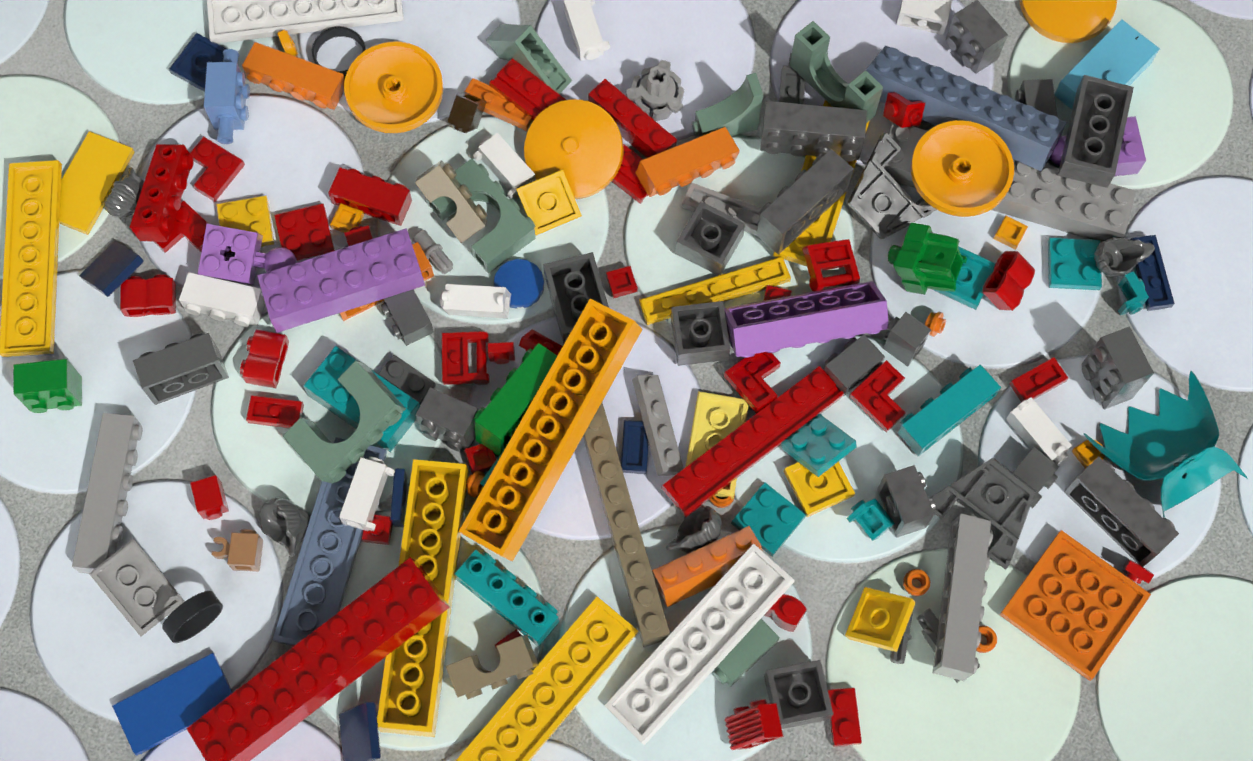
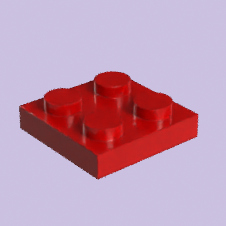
(305, 232)

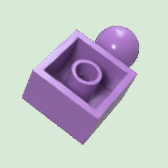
(1131, 153)
(247, 257)

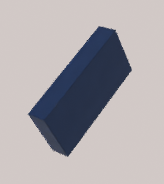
(634, 448)
(399, 497)

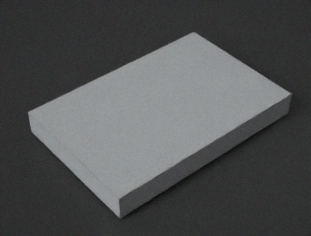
(136, 587)

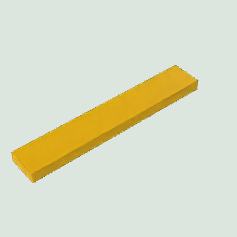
(716, 289)

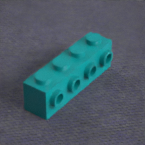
(949, 409)
(507, 598)

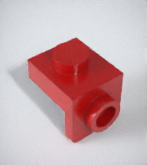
(902, 111)

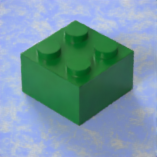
(47, 385)

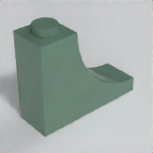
(529, 50)
(737, 112)
(746, 653)

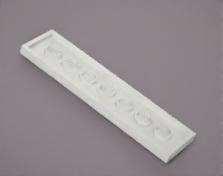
(265, 18)
(699, 644)

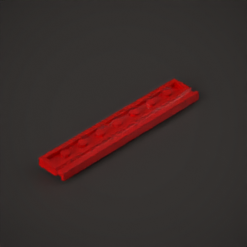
(533, 96)
(751, 441)

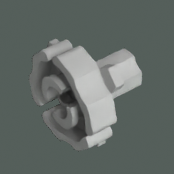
(657, 90)

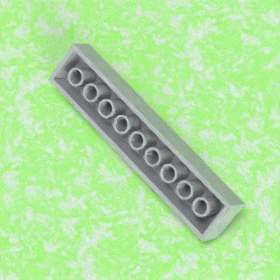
(1040, 195)

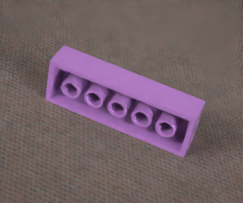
(340, 280)
(806, 319)

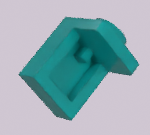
(1134, 292)
(871, 518)

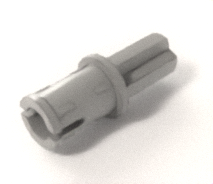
(433, 251)

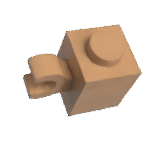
(243, 551)

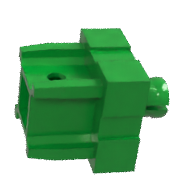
(927, 260)

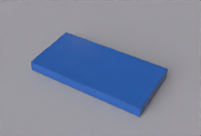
(172, 704)

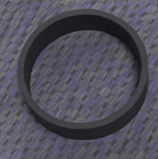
(332, 33)
(178, 625)

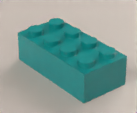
(331, 394)

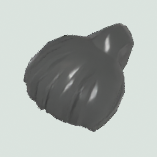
(124, 195)
(1120, 255)
(284, 522)
(697, 530)

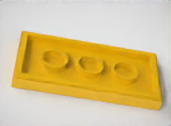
(91, 180)

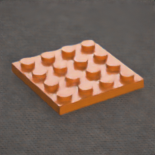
(1075, 605)

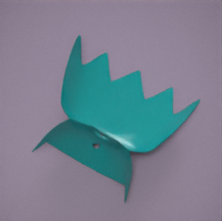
(1180, 434)

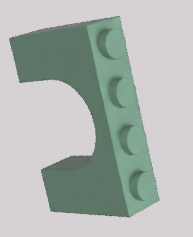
(812, 63)
(512, 230)
(377, 412)

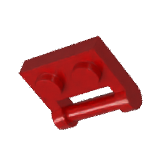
(830, 256)
(456, 358)

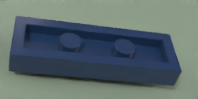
(1154, 277)

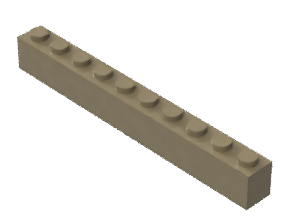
(625, 531)

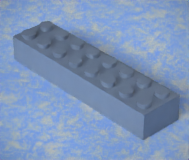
(950, 97)

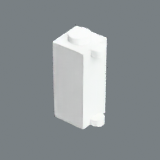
(584, 29)
(504, 164)
(476, 301)
(1038, 431)
(365, 493)

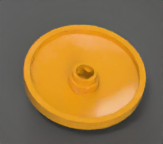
(1069, 19)
(393, 87)
(578, 140)
(962, 168)

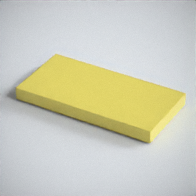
(713, 421)

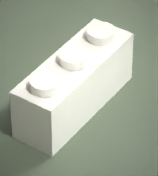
(222, 299)

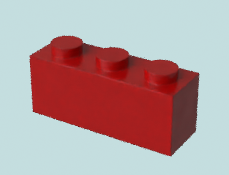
(371, 195)

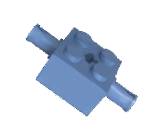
(226, 96)

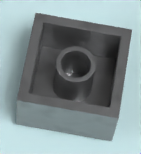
(976, 36)
(710, 238)
(700, 333)
(447, 420)
(906, 500)
(799, 693)

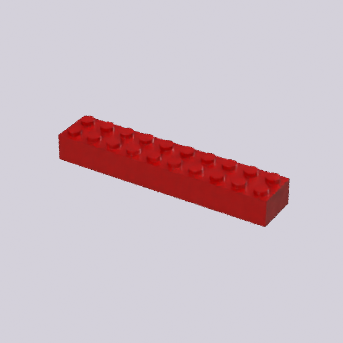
(319, 666)

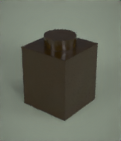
(466, 112)

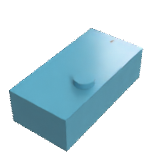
(1116, 58)

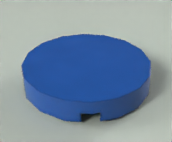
(522, 280)

